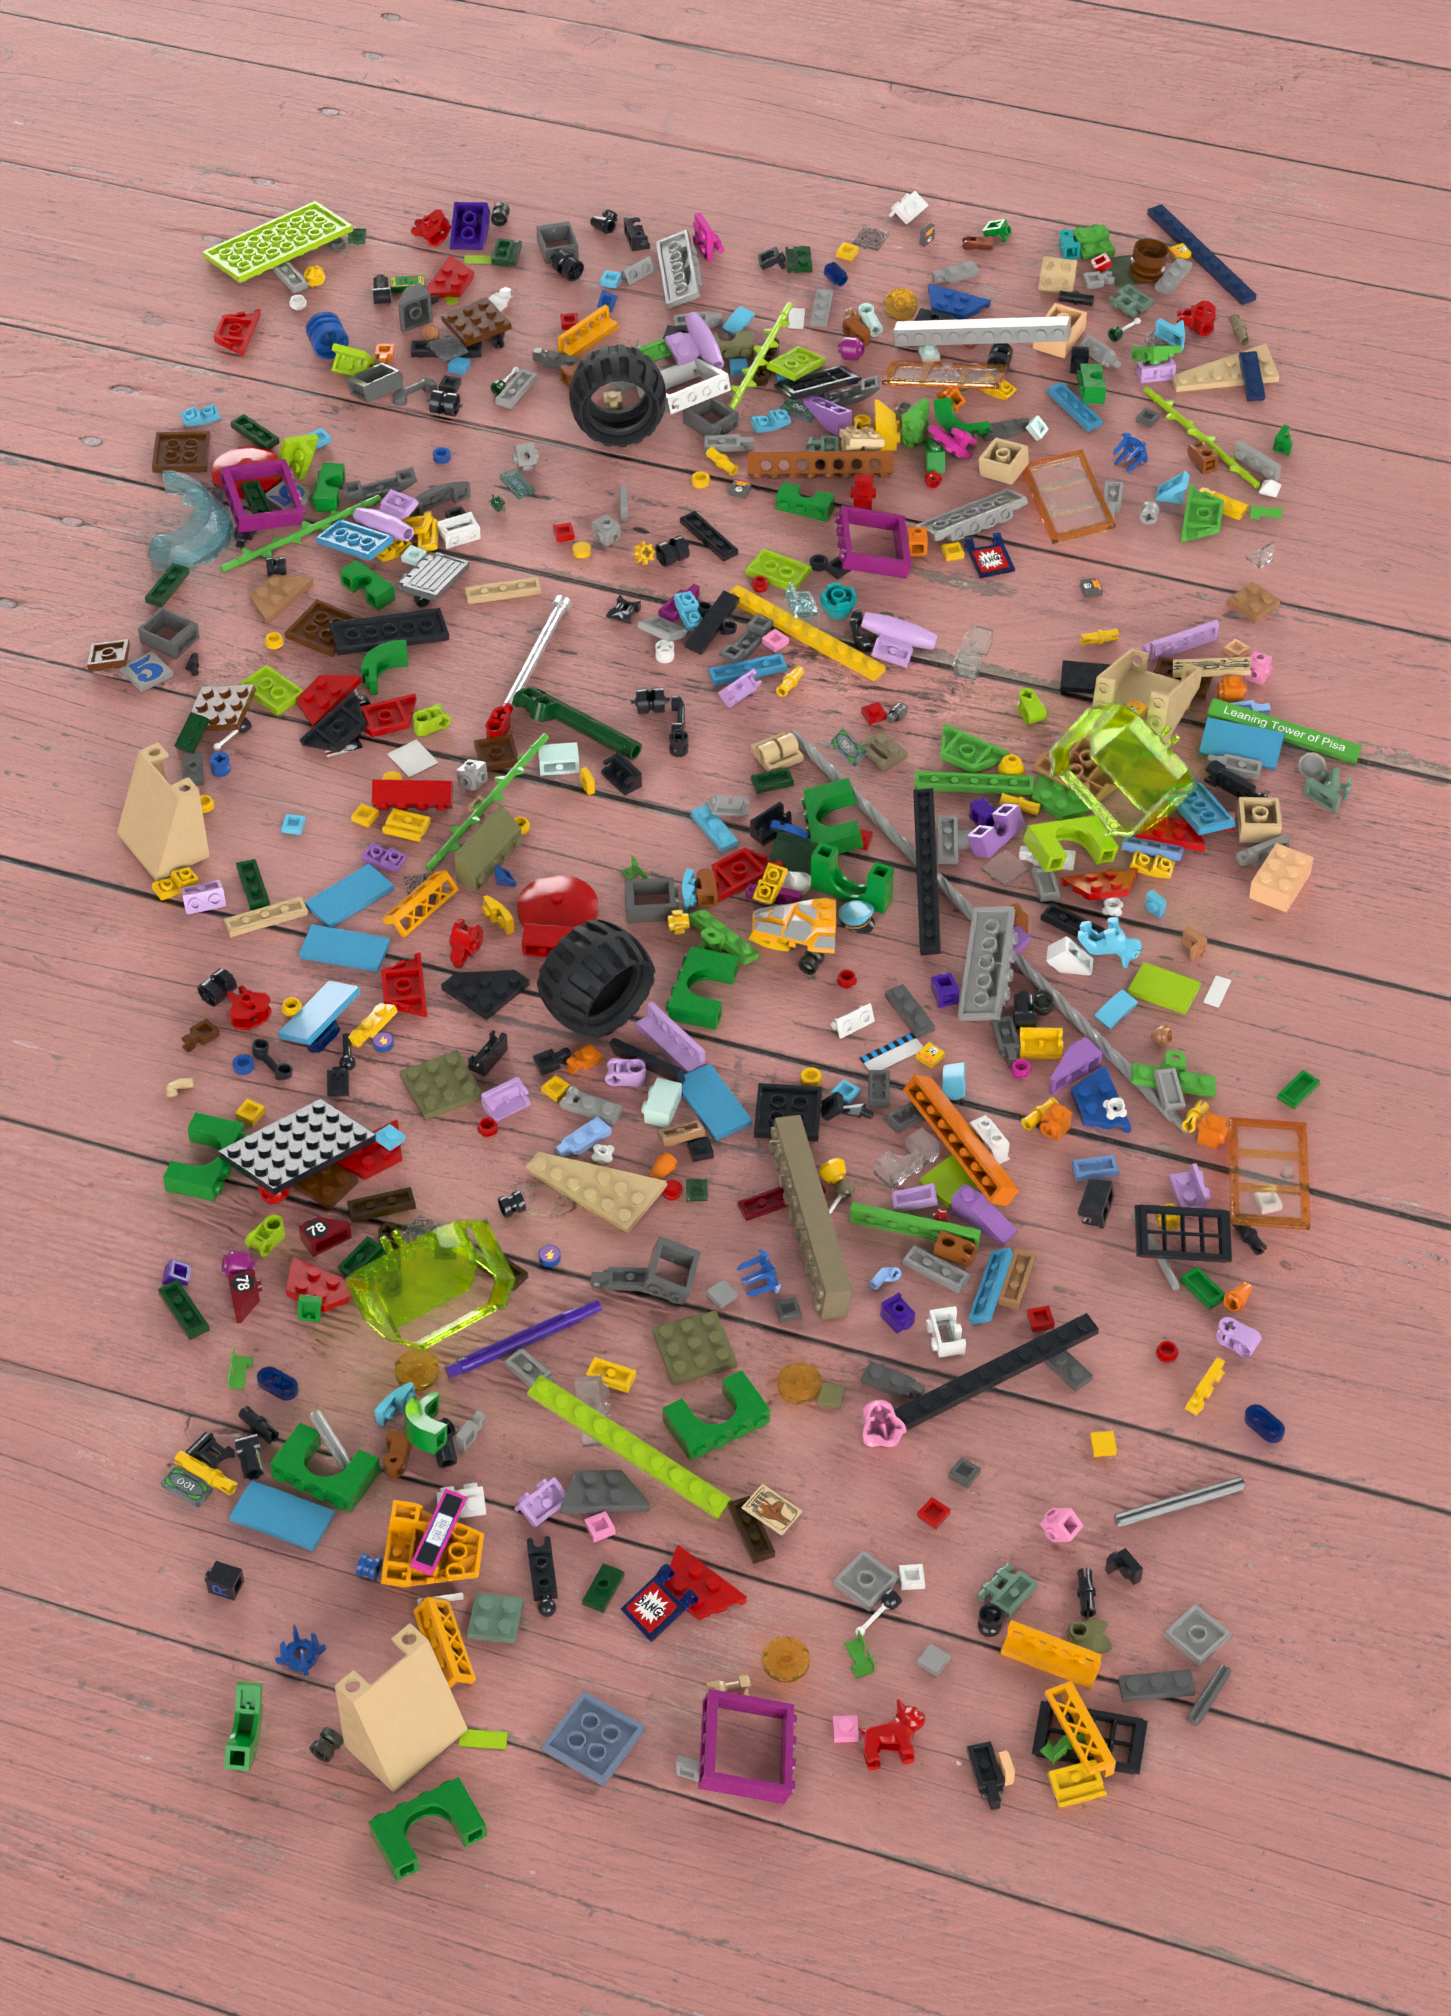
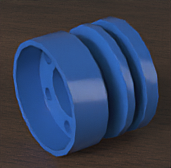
(325, 330)

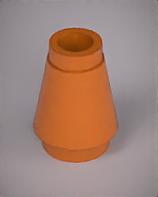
(663, 1166)
(1237, 1297)

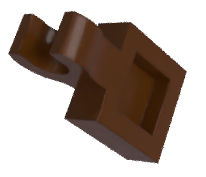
(200, 1033)

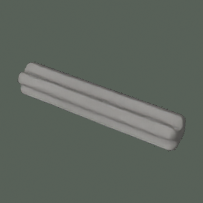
(330, 1439)

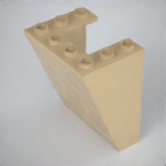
(1165, 696)
(161, 821)
(402, 1716)

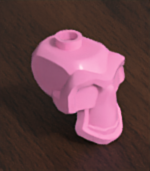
(881, 1424)

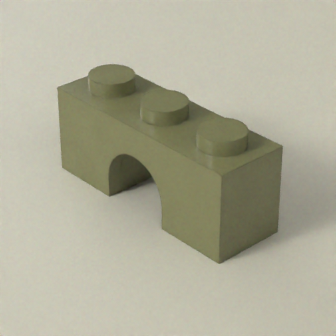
(737, 348)

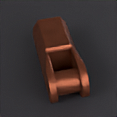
(978, 243)

